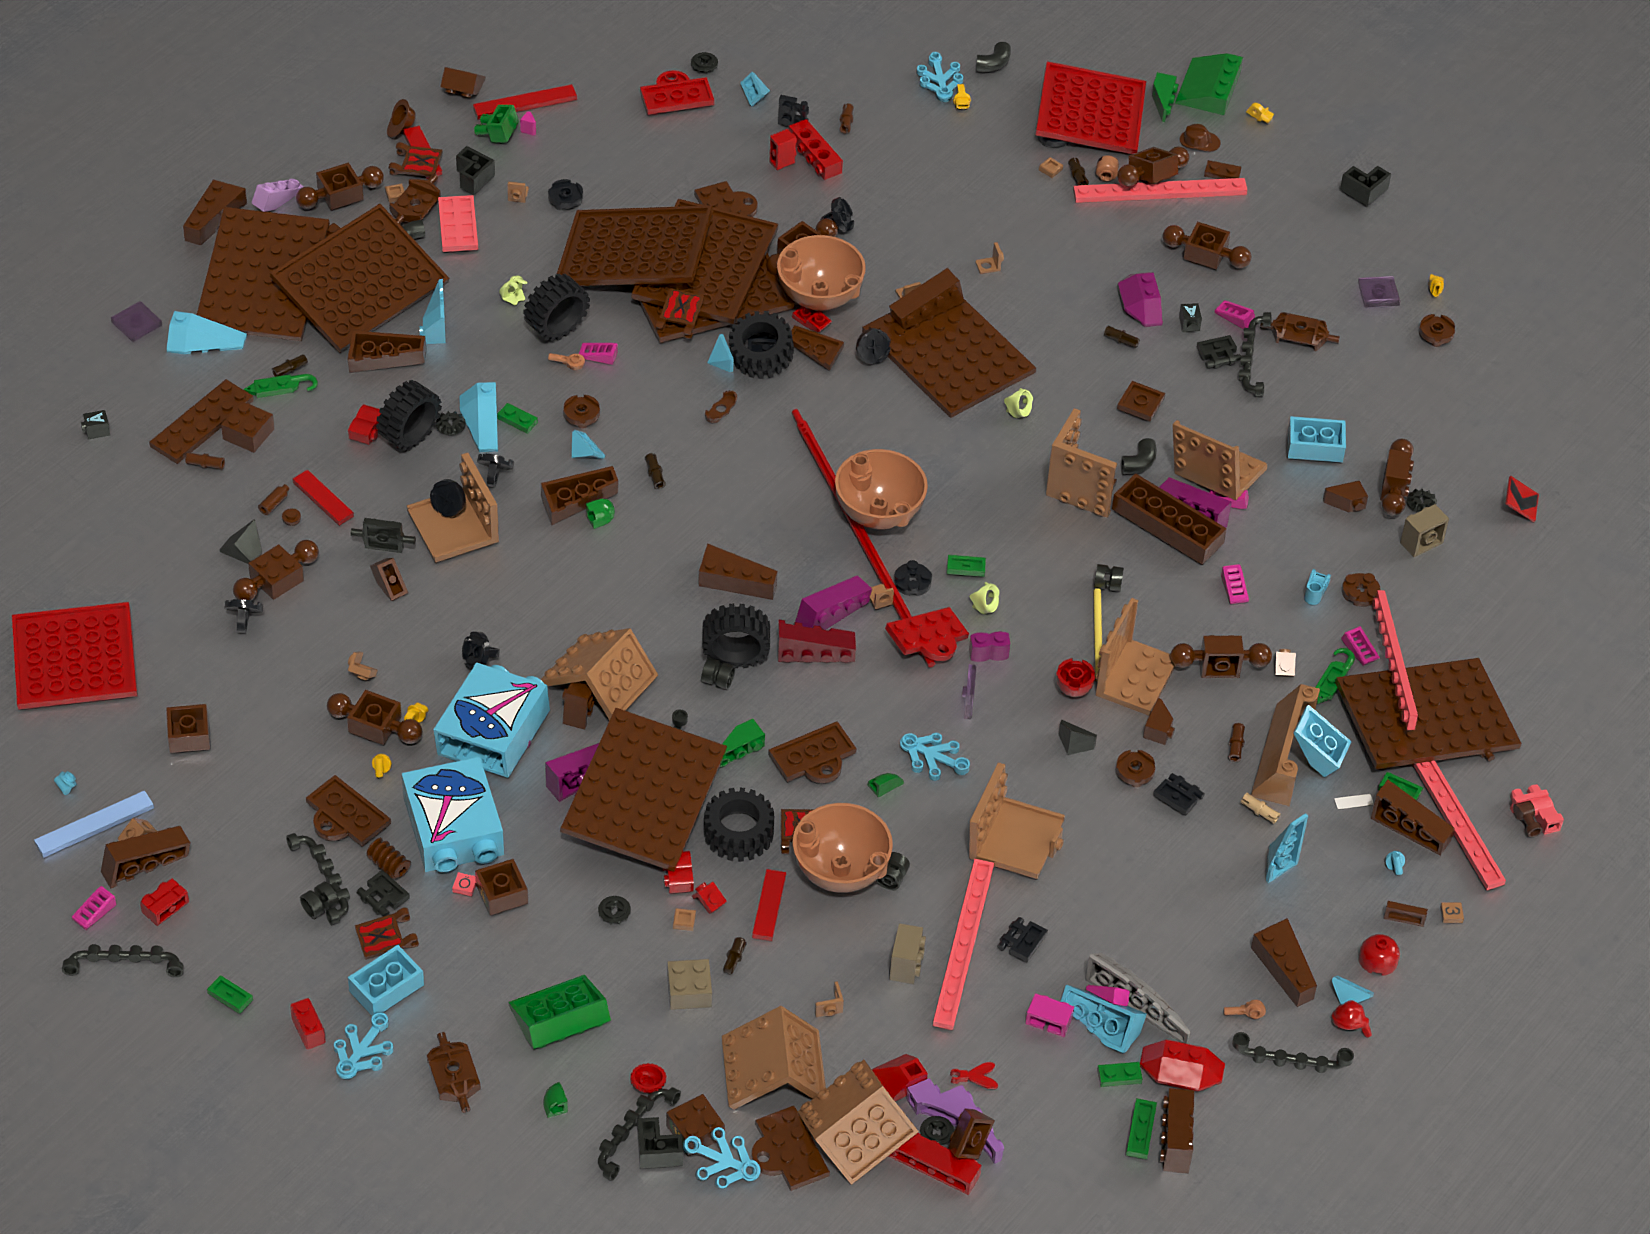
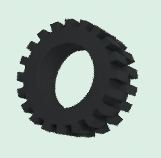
(553, 320)
(761, 362)
(408, 415)
(736, 650)
(738, 843)

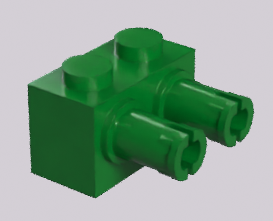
(499, 124)

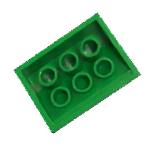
(1210, 82)
(560, 1011)

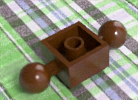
(1153, 165)
(339, 186)
(823, 227)
(1207, 245)
(1397, 477)
(276, 571)
(1221, 656)
(374, 717)

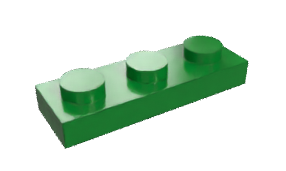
(1141, 1128)

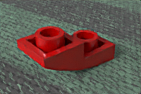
(810, 319)

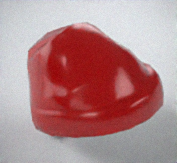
(1351, 1017)

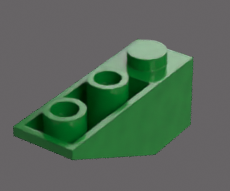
(1162, 93)
(743, 741)

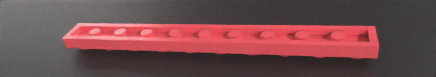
(1161, 190)
(1396, 662)
(1464, 830)
(963, 944)

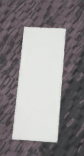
(1354, 801)

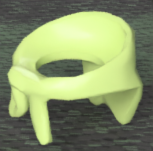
(514, 293)
(1012, 403)
(979, 598)

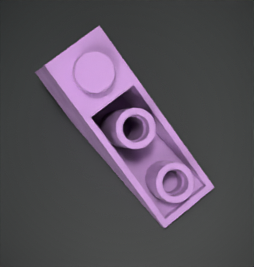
(275, 194)

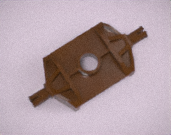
(418, 192)
(1313, 333)
(458, 1084)

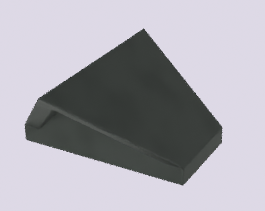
(243, 544)
(1076, 738)

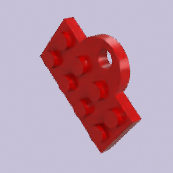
(676, 94)
(929, 634)

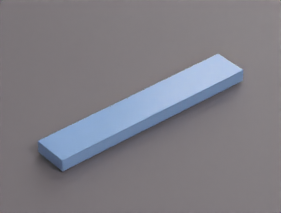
(94, 824)

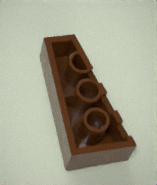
(208, 211)
(928, 299)
(384, 350)
(570, 494)
(736, 574)
(578, 704)
(143, 853)
(1285, 961)

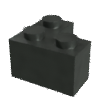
(474, 169)
(1365, 186)
(658, 1149)

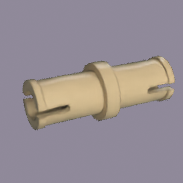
(1260, 808)

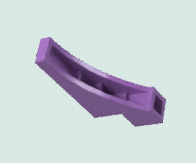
(928, 1100)

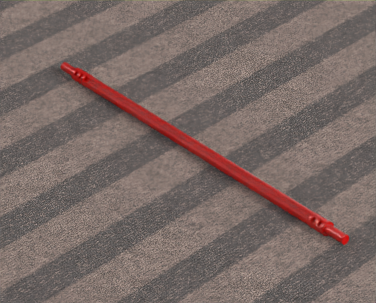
(858, 529)

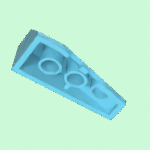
(434, 318)
(195, 333)
(480, 412)
(1286, 849)
(1112, 1023)

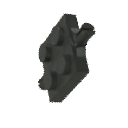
(383, 535)

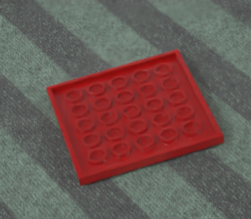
(1091, 108)
(73, 655)

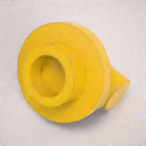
(381, 764)

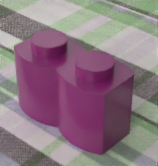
(989, 646)

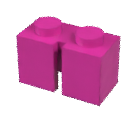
(1049, 1010)

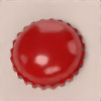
(648, 1078)

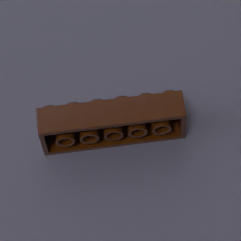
(1169, 518)

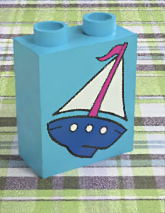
(492, 718)
(453, 815)

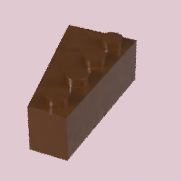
(1411, 819)
(1178, 1130)

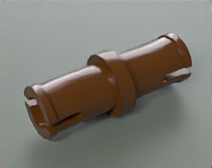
(846, 118)
(205, 460)
(1236, 742)

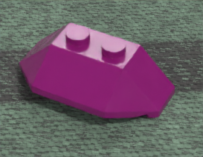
(1142, 298)

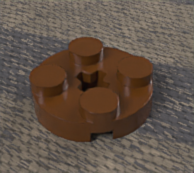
(1437, 337)
(584, 418)
(1364, 581)
(1132, 776)

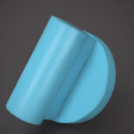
(65, 782)
(1395, 861)

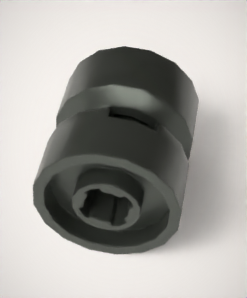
(1115, 581)
(718, 673)
(896, 870)
(316, 901)

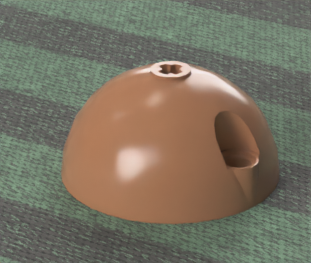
(821, 272)
(888, 493)
(848, 848)

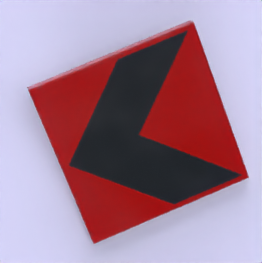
(1522, 499)

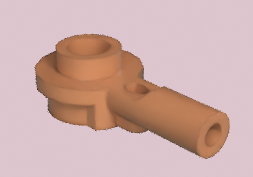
(573, 361)
(1253, 1009)

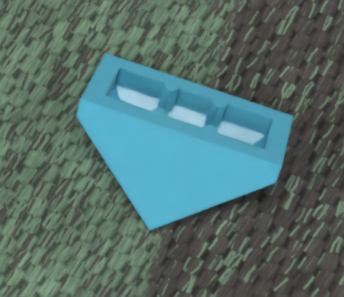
(754, 88)
(721, 355)
(584, 447)
(1348, 990)

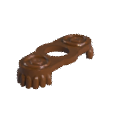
(728, 400)

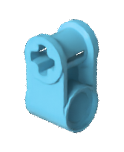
(1316, 587)

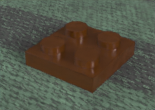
(1141, 401)

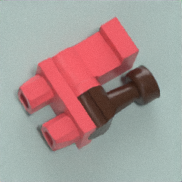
(1536, 805)

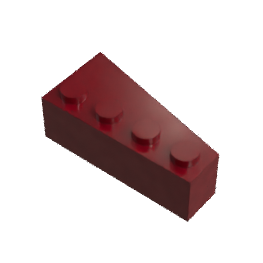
(814, 644)

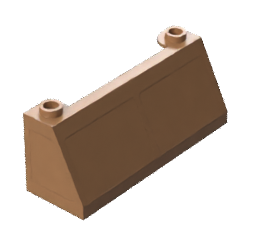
(1276, 773)

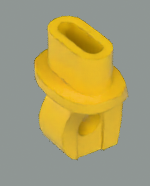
(961, 99)
(1261, 114)
(1435, 285)
(416, 712)

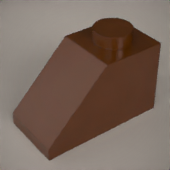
(1346, 496)
(389, 578)
(1159, 724)

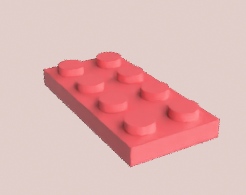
(458, 223)

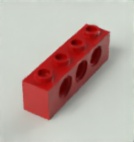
(816, 150)

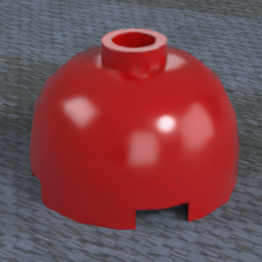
(1075, 677)
(1379, 954)

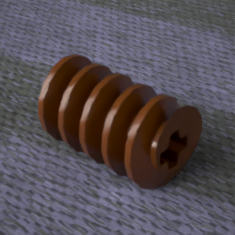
(388, 858)

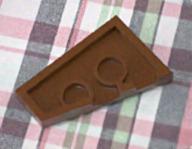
(817, 346)

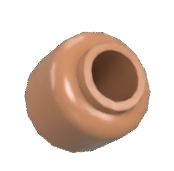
(1107, 168)

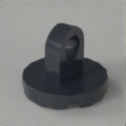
(840, 214)
(873, 346)
(494, 463)
(448, 497)
(243, 608)
(477, 649)

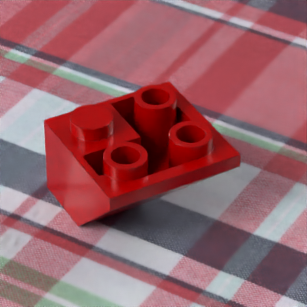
(900, 1074)

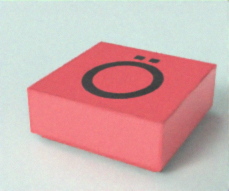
(464, 884)

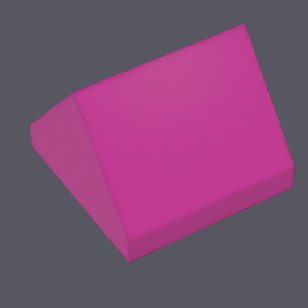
(528, 124)

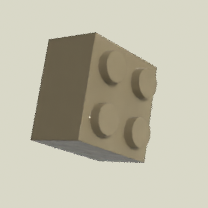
(1424, 530)
(907, 954)
(689, 984)

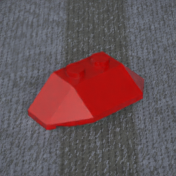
(1182, 1065)

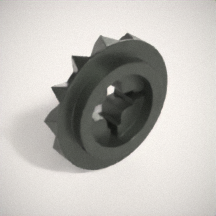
(704, 57)
(446, 428)
(1415, 502)
(608, 904)
(937, 1123)

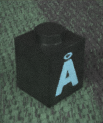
(1190, 317)
(95, 424)

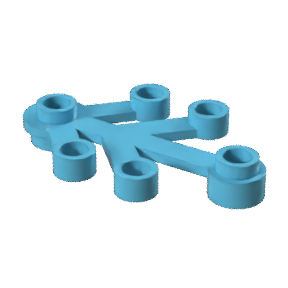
(943, 92)
(912, 744)
(362, 1049)
(724, 1159)

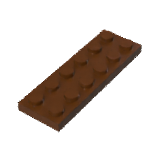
(199, 421)

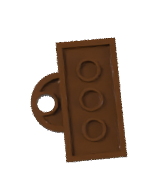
(722, 197)
(813, 754)
(345, 812)
(788, 1149)

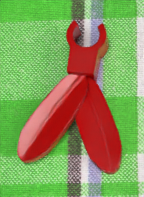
(976, 1075)

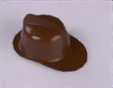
(402, 118)
(1199, 138)

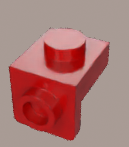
(709, 896)

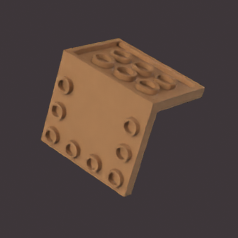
(1213, 463)
(1077, 474)
(466, 531)
(610, 665)
(1130, 670)
(1011, 831)
(771, 1053)
(856, 1121)

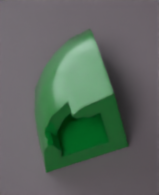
(600, 512)
(884, 783)
(555, 1101)

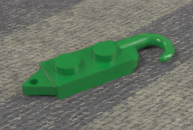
(279, 385)
(1336, 669)

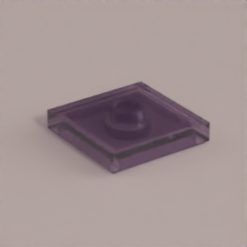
(1379, 291)
(136, 321)
(968, 691)

